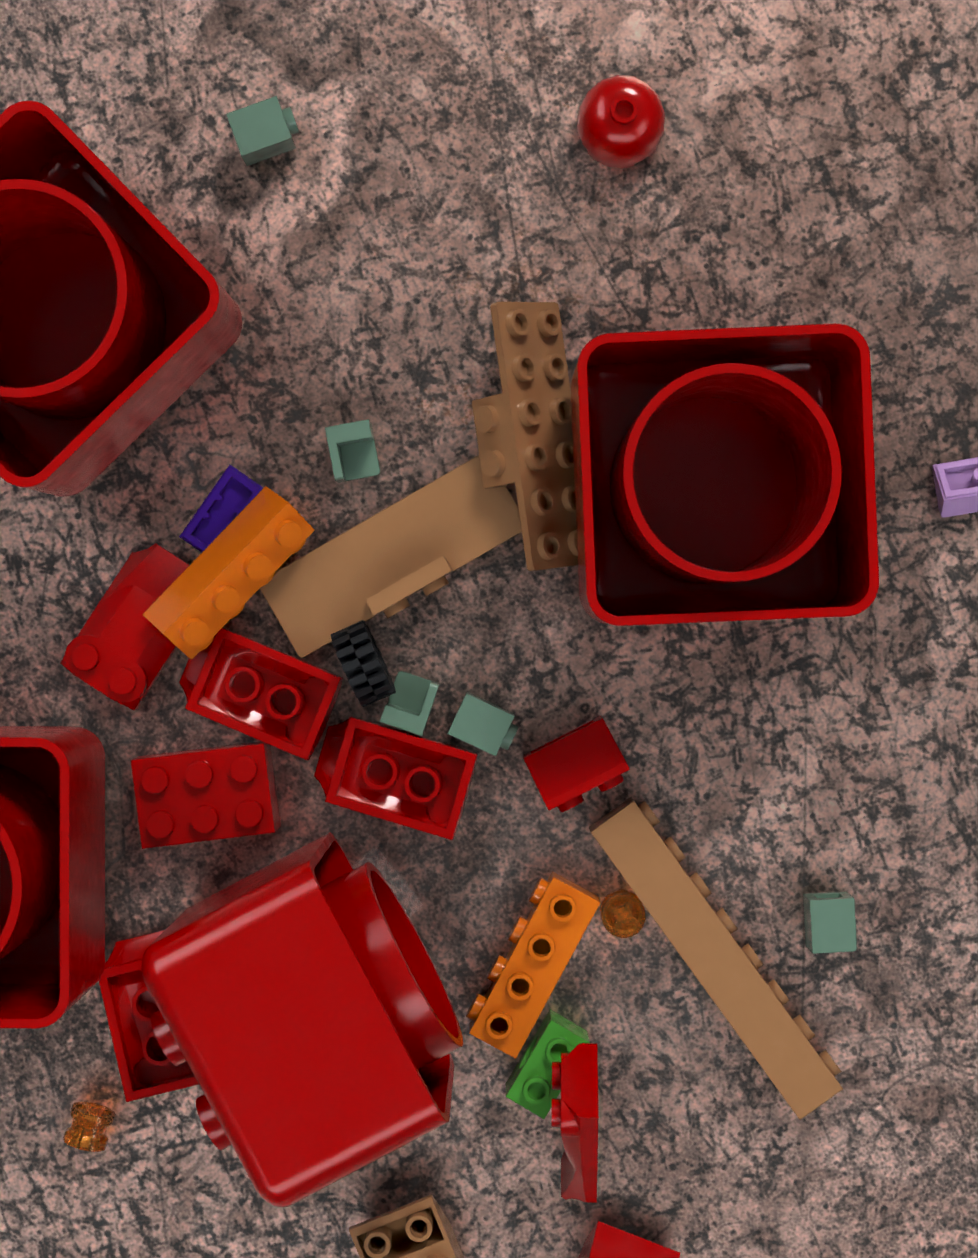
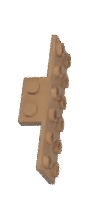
(529, 432)
(391, 557)

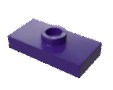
(220, 508)

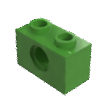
(532, 1077)

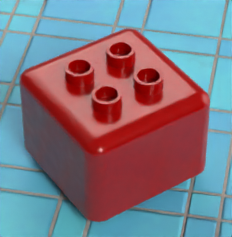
(95, 309)
(725, 475)
(50, 871)
(305, 1020)

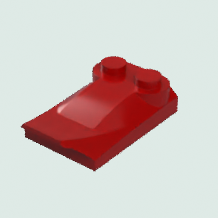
(118, 646)
(261, 692)
(396, 776)
(128, 1009)
(578, 1120)

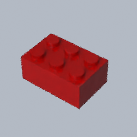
(205, 794)

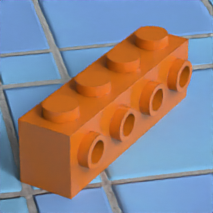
(229, 572)
(533, 963)

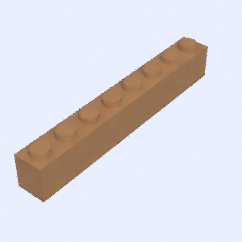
(716, 958)

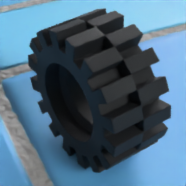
(363, 663)

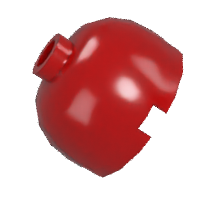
(621, 121)

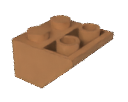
(407, 1232)

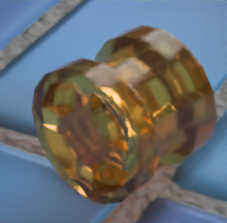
(628, 918)
(89, 1126)

